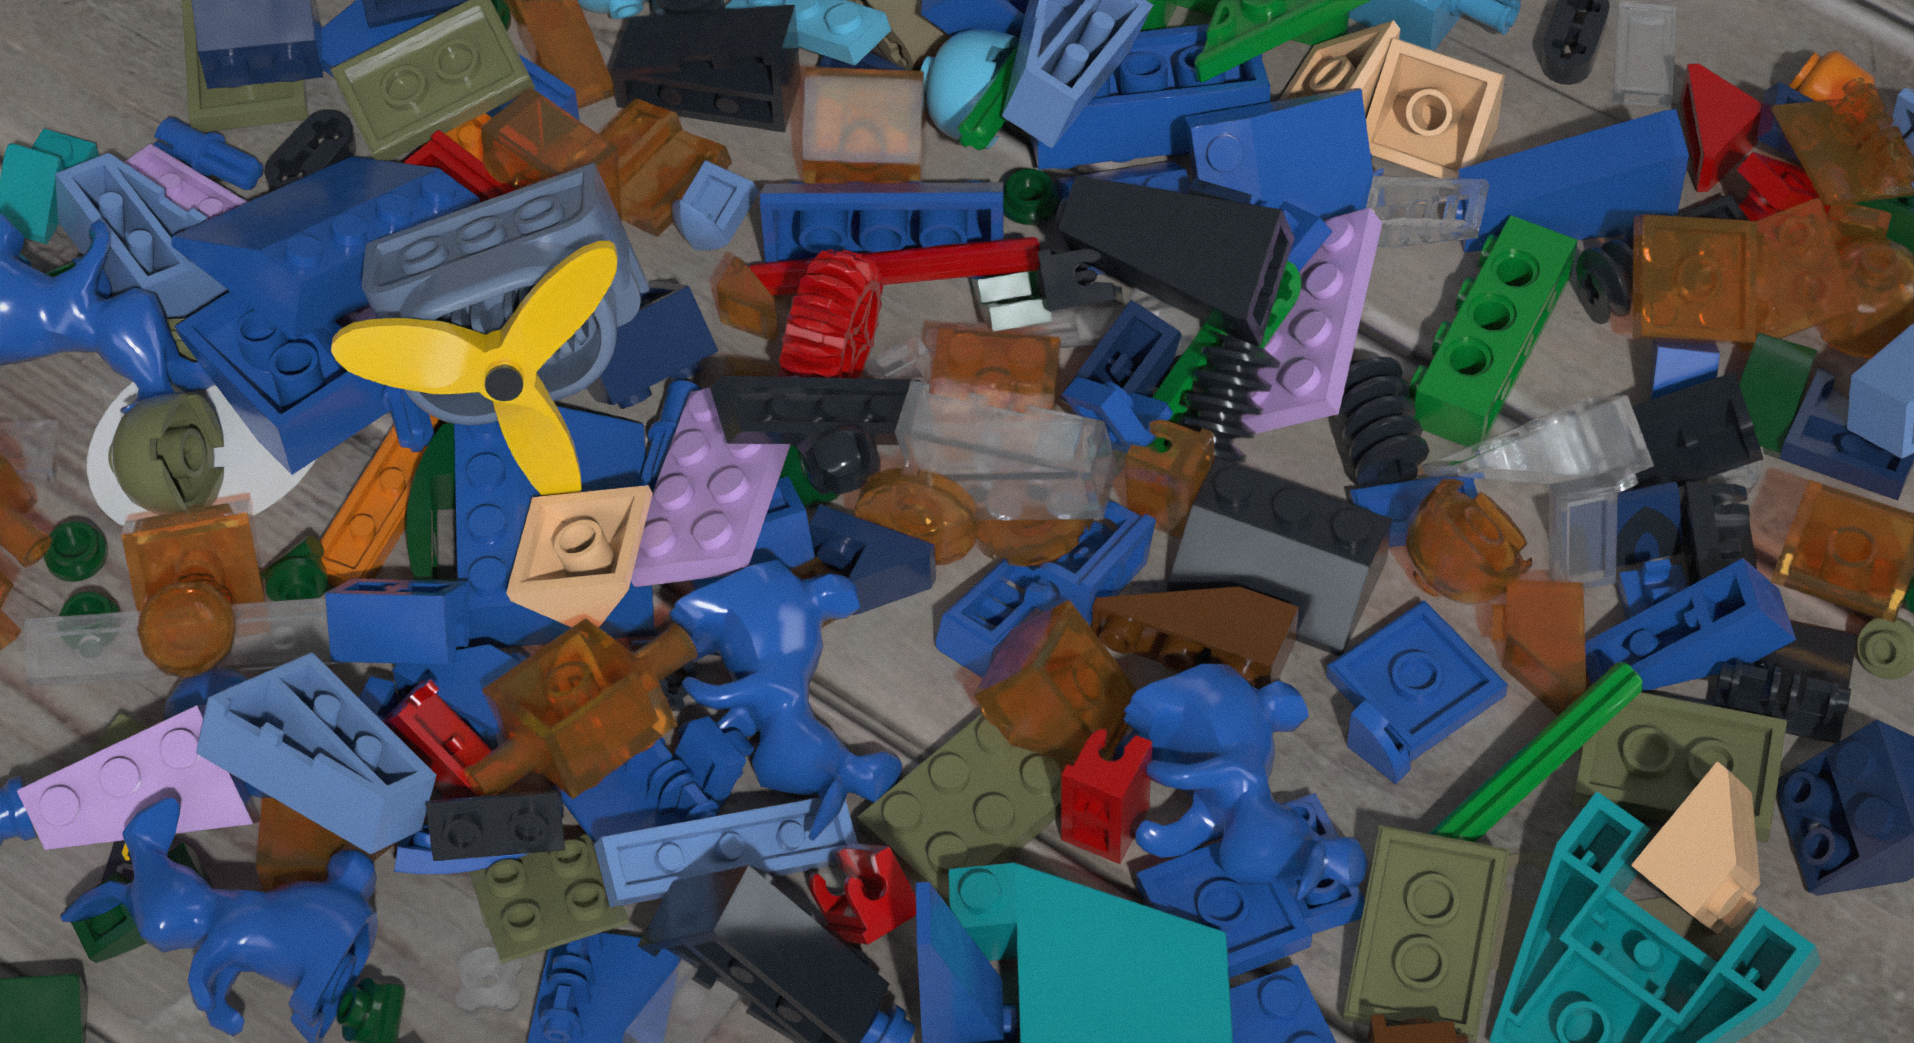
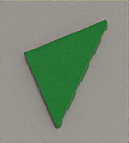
(1253, 27)

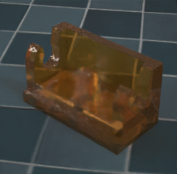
(1168, 481)

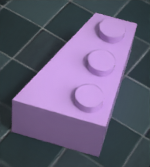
(105, 790)

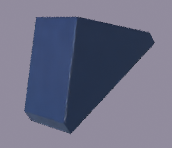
(1133, 353)

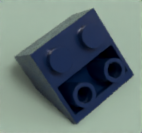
(1853, 811)

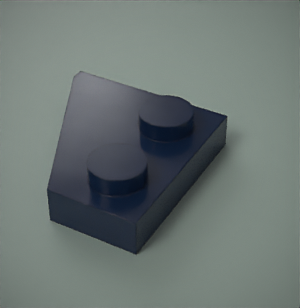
(1824, 444)

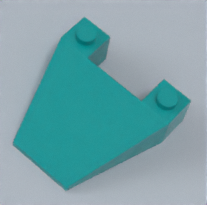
(1096, 961)
(1616, 974)

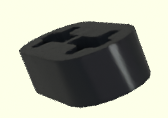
(1585, 37)
(305, 155)

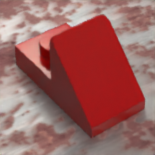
(1774, 187)

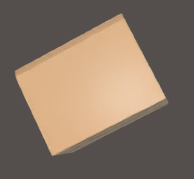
(1345, 64)
(1433, 110)
(579, 553)

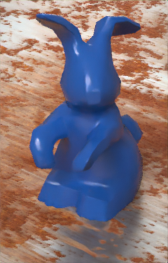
(78, 315)
(771, 642)
(1219, 748)
(295, 934)

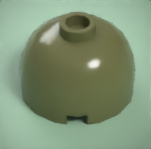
(167, 453)

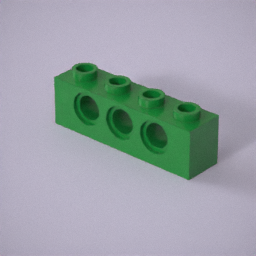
(1493, 331)

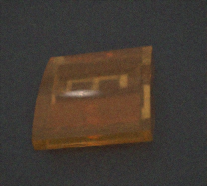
(656, 162)

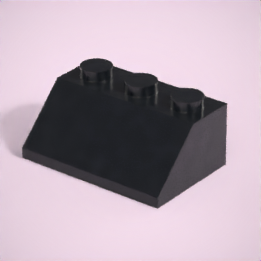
(1285, 546)

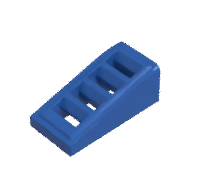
(970, 638)

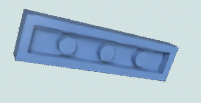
(772, 838)

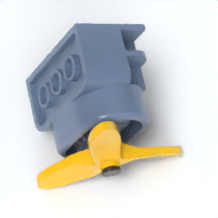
(502, 314)

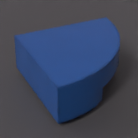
(1374, 745)

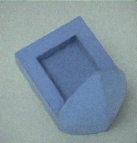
(713, 207)

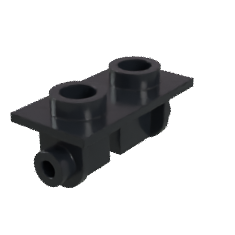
(496, 825)

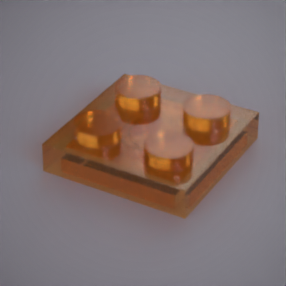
(1694, 279)

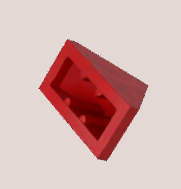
(1718, 124)

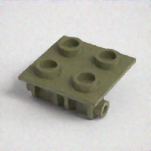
(545, 900)

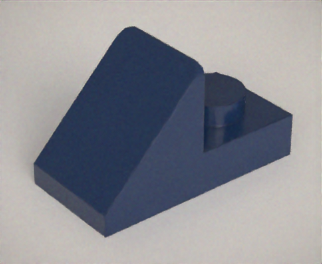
(880, 560)

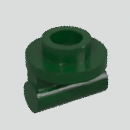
(297, 573)
(371, 1012)

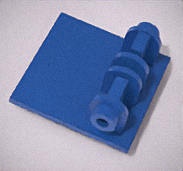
(640, 796)
(596, 989)

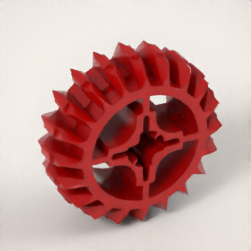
(833, 317)

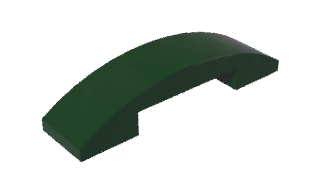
(431, 491)

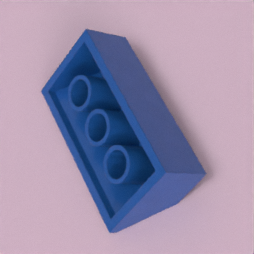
(1146, 101)
(877, 217)

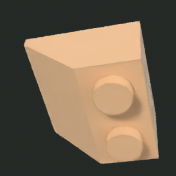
(1708, 852)

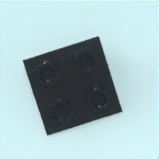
(1796, 683)

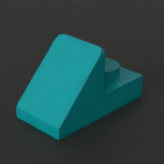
(29, 181)

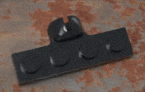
(826, 418)

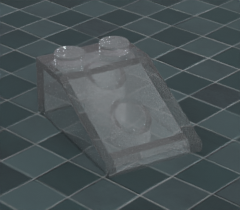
(1558, 447)

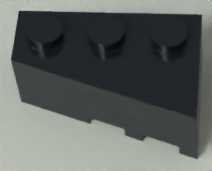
(713, 65)
(769, 952)

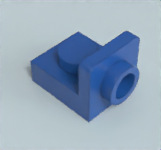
(1124, 414)

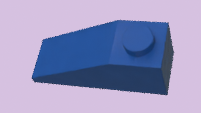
(1697, 629)

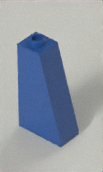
(1586, 182)

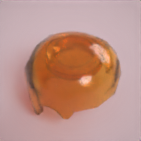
(187, 629)

